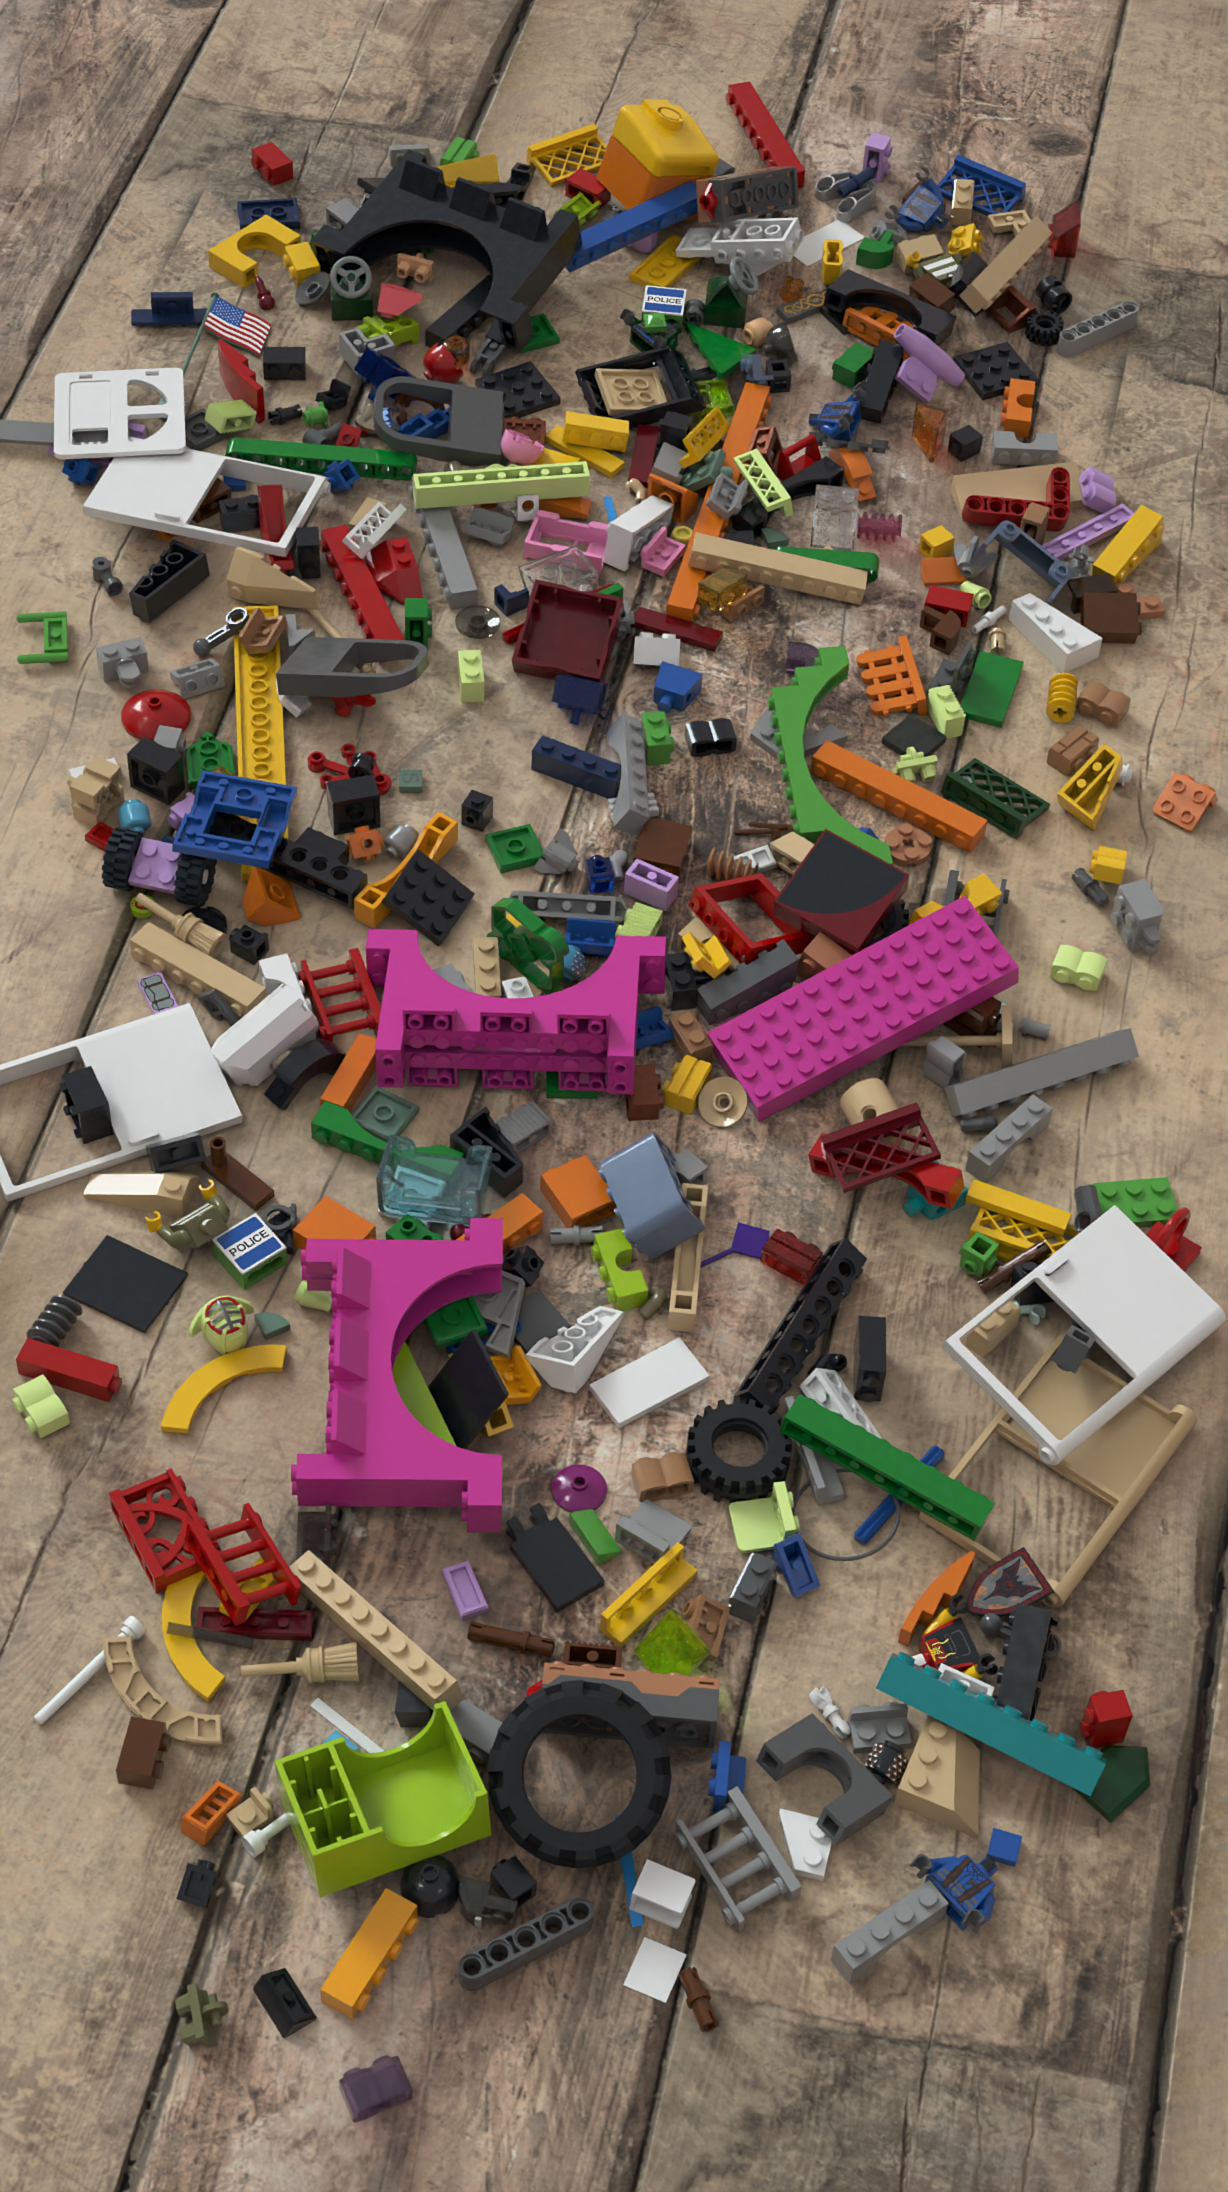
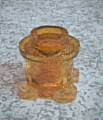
(792, 289)

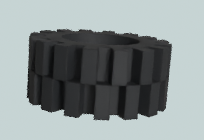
(1044, 328)

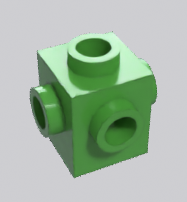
(979, 1255)

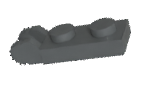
(489, 355)

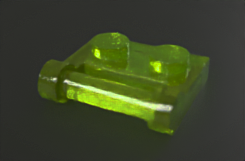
(717, 395)

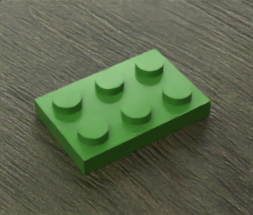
(1140, 1200)

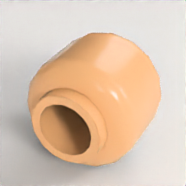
(756, 331)

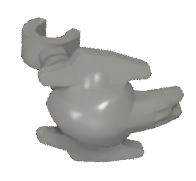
(1079, 565)

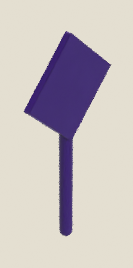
(747, 1241)

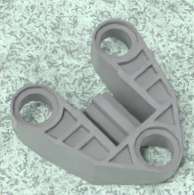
(853, 204)

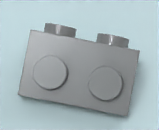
(726, 496)
(489, 526)

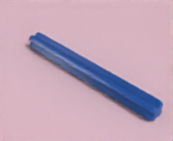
(887, 1507)

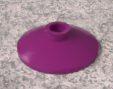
(579, 1498)

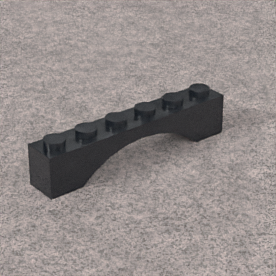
(822, 472)

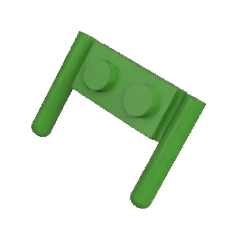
(54, 637)

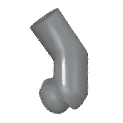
(617, 860)

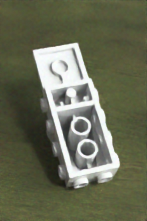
(757, 241)

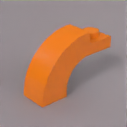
(856, 471)

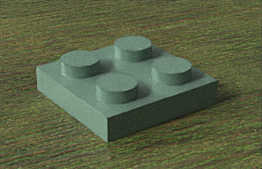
(703, 472)

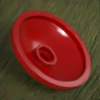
(152, 708)

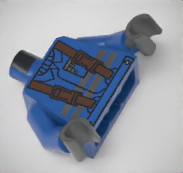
(922, 208)
(840, 419)
(963, 1885)

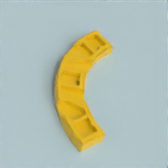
(214, 1376)
(183, 1651)

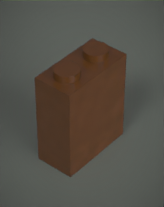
(1111, 616)
(664, 845)

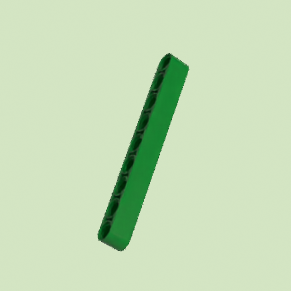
(315, 457)

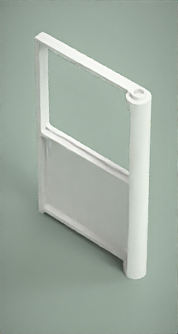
(169, 488)
(1121, 1295)

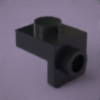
(336, 396)

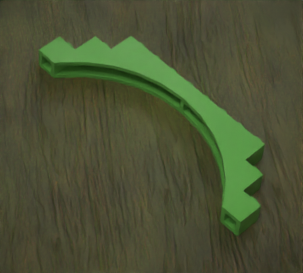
(791, 712)

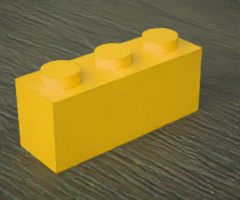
(595, 431)

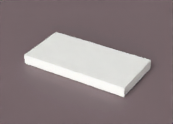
(649, 1382)

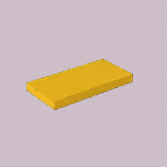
(663, 266)

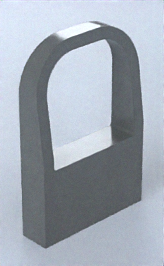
(472, 421)
(324, 666)

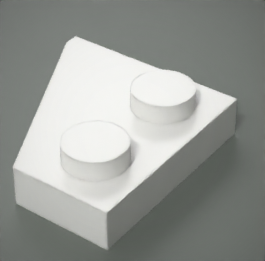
(806, 1844)

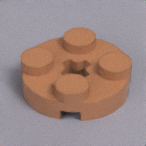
(912, 836)

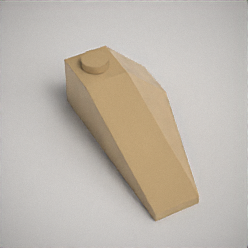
(260, 583)

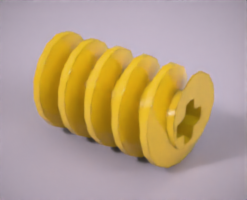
(1062, 697)

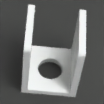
(662, 1894)

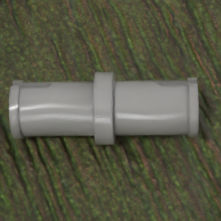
(574, 1235)

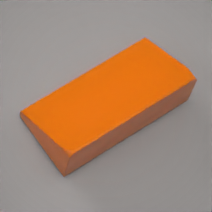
(941, 571)

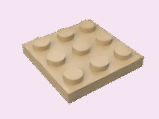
(629, 389)

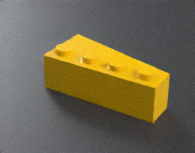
(1131, 545)

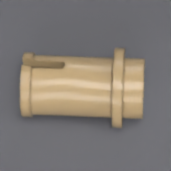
(997, 637)

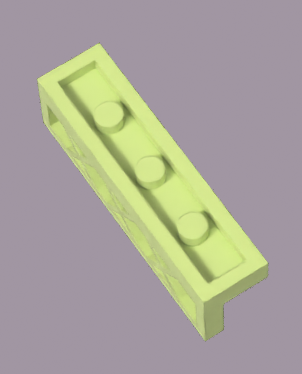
(768, 479)

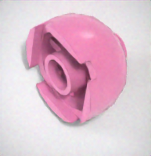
(520, 448)

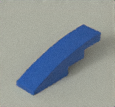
(428, 426)

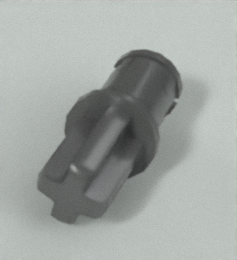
(1090, 887)

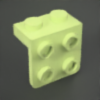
(764, 1521)

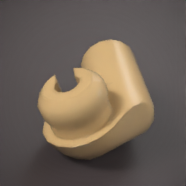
(635, 485)

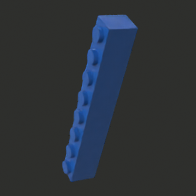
(635, 224)

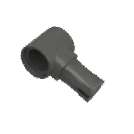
(323, 436)

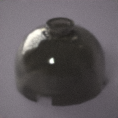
(780, 344)

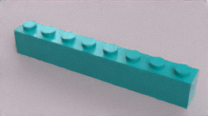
(992, 1724)

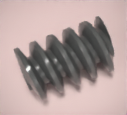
(55, 1320)

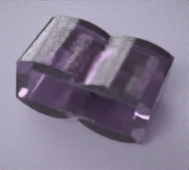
(375, 2088)

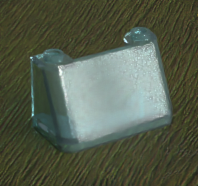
(432, 1185)

